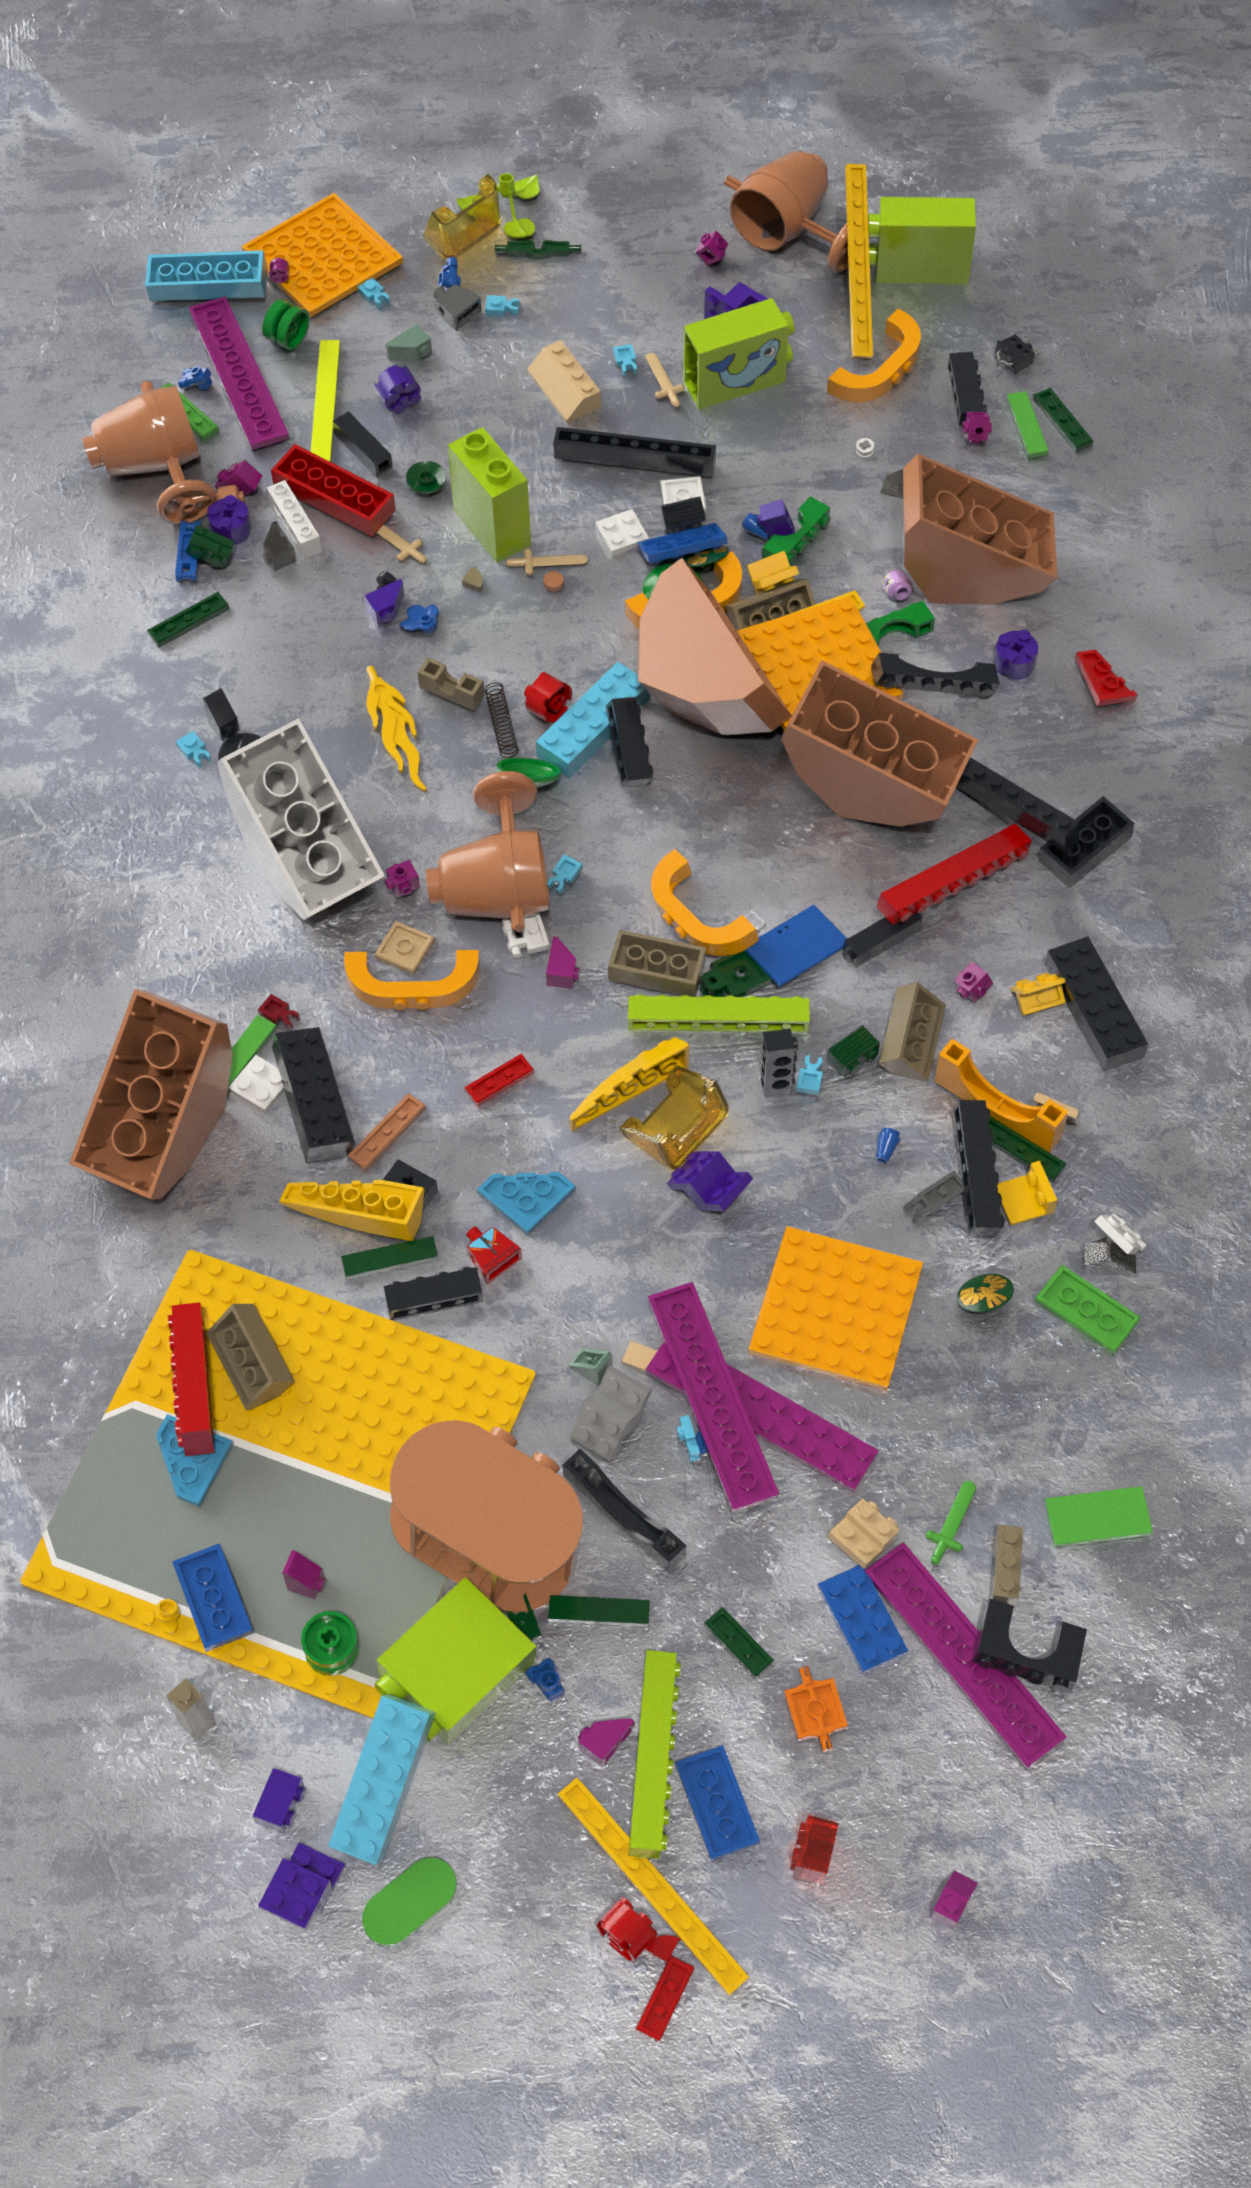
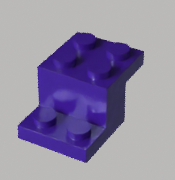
(738, 297)
(709, 1180)
(301, 1886)

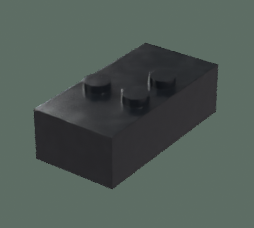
(1101, 833)

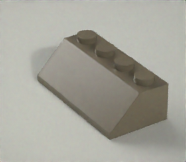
(770, 604)
(912, 1032)
(249, 1355)

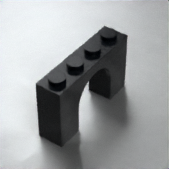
(996, 1651)

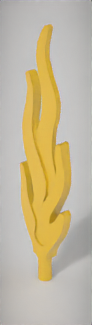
(385, 698)

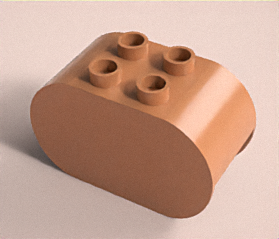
(486, 1513)

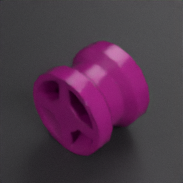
(279, 270)

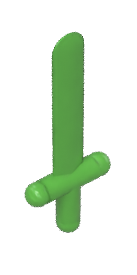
(945, 1538)

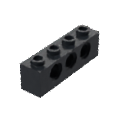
(778, 1062)

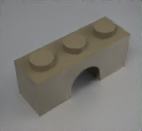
(436, 679)
(1007, 1564)

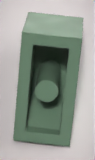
(409, 345)

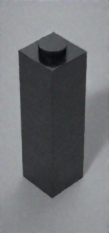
(362, 444)
(879, 938)

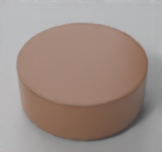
(553, 581)

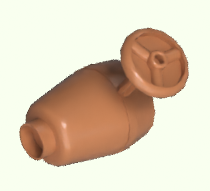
(790, 189)
(149, 437)
(500, 872)

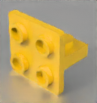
(771, 572)
(1039, 993)

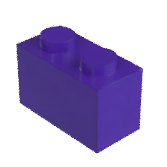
(279, 1800)

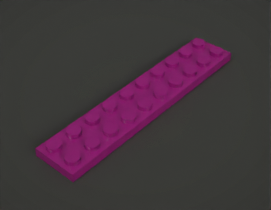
(238, 373)
(713, 1397)
(788, 1426)
(952, 1642)

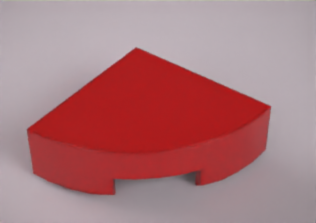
(663, 1947)

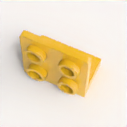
(1027, 1196)

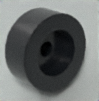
(384, 579)

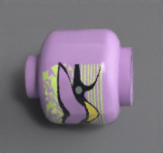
(897, 585)

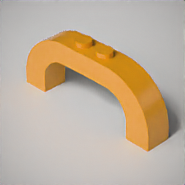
(874, 385)
(728, 572)
(718, 941)
(412, 993)

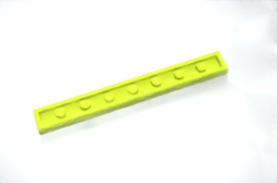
(325, 398)

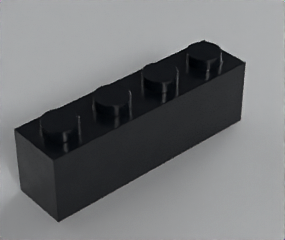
(965, 384)
(629, 742)
(433, 1293)

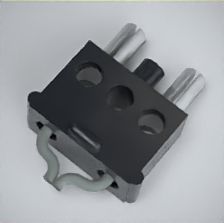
(1015, 353)

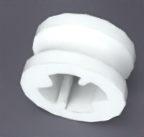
(860, 445)

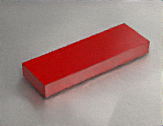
(499, 1080)
(665, 1999)

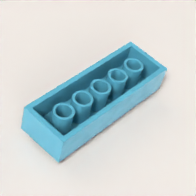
(206, 275)
(586, 724)
(382, 1779)

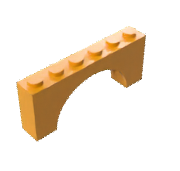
(959, 1075)

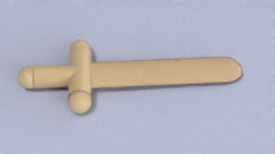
(668, 389)
(406, 548)
(530, 562)

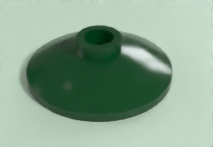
(426, 477)

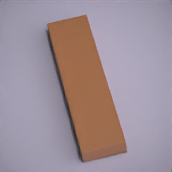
(386, 1132)

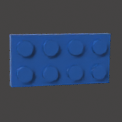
(682, 542)
(212, 1597)
(862, 1619)
(717, 1803)

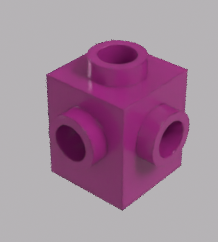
(711, 247)
(977, 427)
(402, 878)
(973, 982)

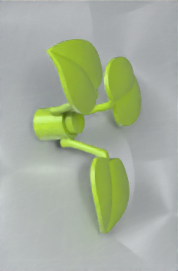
(524, 189)

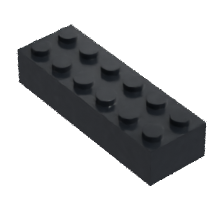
(1097, 1004)
(312, 1094)

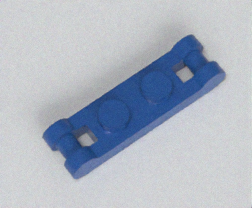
(185, 560)

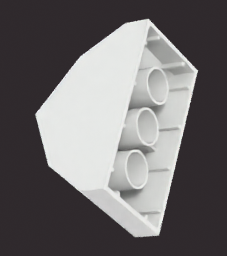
(296, 821)

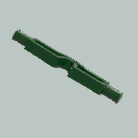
(527, 249)

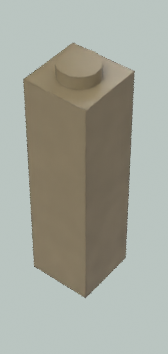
(190, 1709)

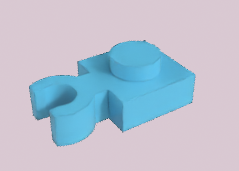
(371, 291)
(499, 305)
(625, 357)
(192, 747)
(565, 871)
(810, 1078)
(686, 1433)

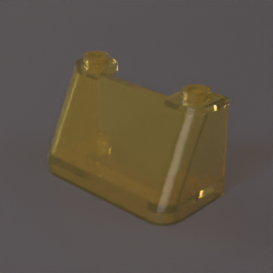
(455, 234)
(681, 1120)

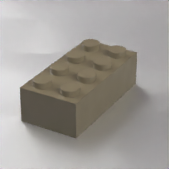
(656, 963)

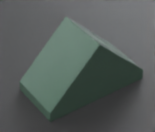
(592, 1364)

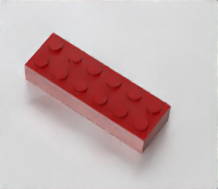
(334, 490)
(191, 1379)

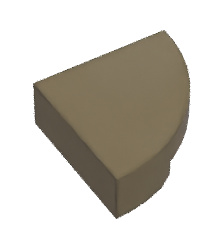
(473, 579)

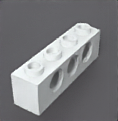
(294, 519)

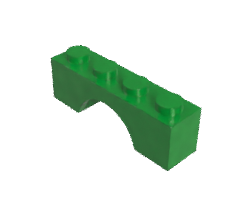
(812, 518)
(913, 620)

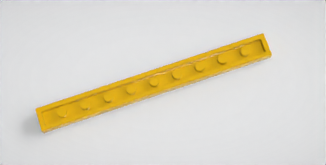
(859, 261)
(654, 1888)

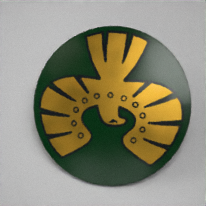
(706, 558)
(985, 1293)

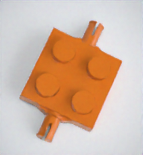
(815, 1709)

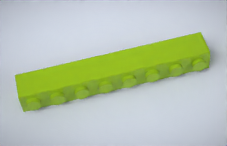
(718, 1013)
(653, 1755)

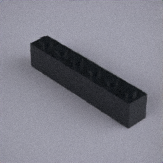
(978, 1168)

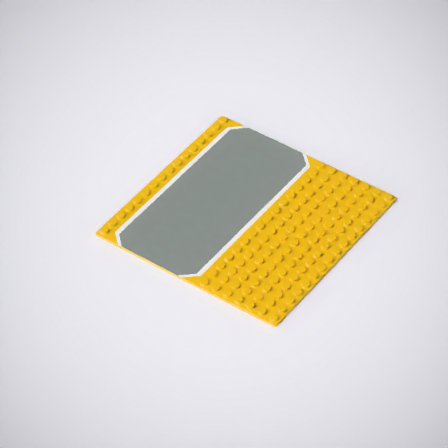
(298, 1478)

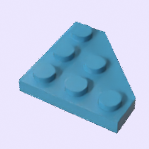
(526, 1197)
(190, 1474)

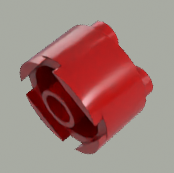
(547, 697)
(626, 1930)

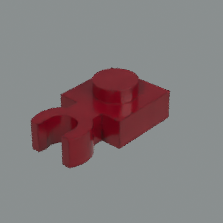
(276, 1010)

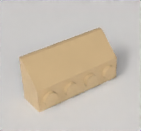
(565, 382)

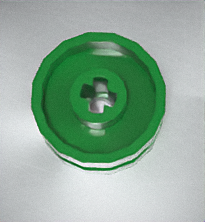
(285, 324)
(330, 1643)

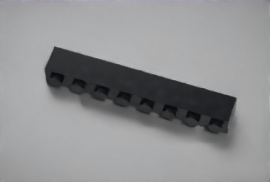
(634, 451)
(1019, 805)

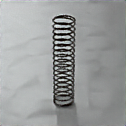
(491, 713)

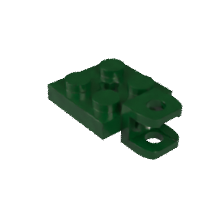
(725, 979)

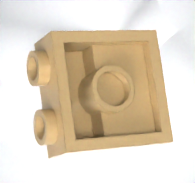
(864, 1533)

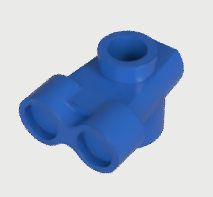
(448, 276)
(195, 376)
(546, 1679)

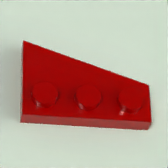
(1101, 680)

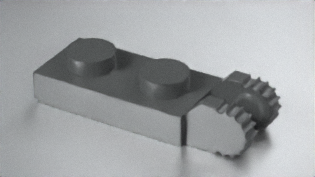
(936, 1196)

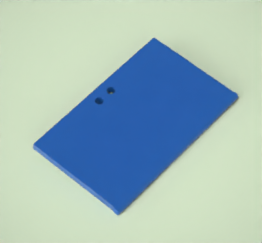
(796, 945)

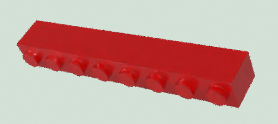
(954, 874)

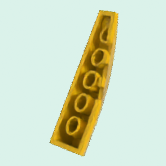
(632, 1080)
(373, 1207)

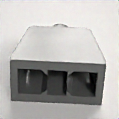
(457, 305)

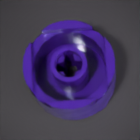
(398, 388)
(230, 519)
(1016, 654)

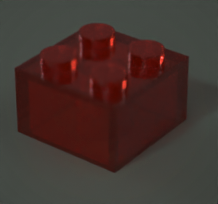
(815, 1851)

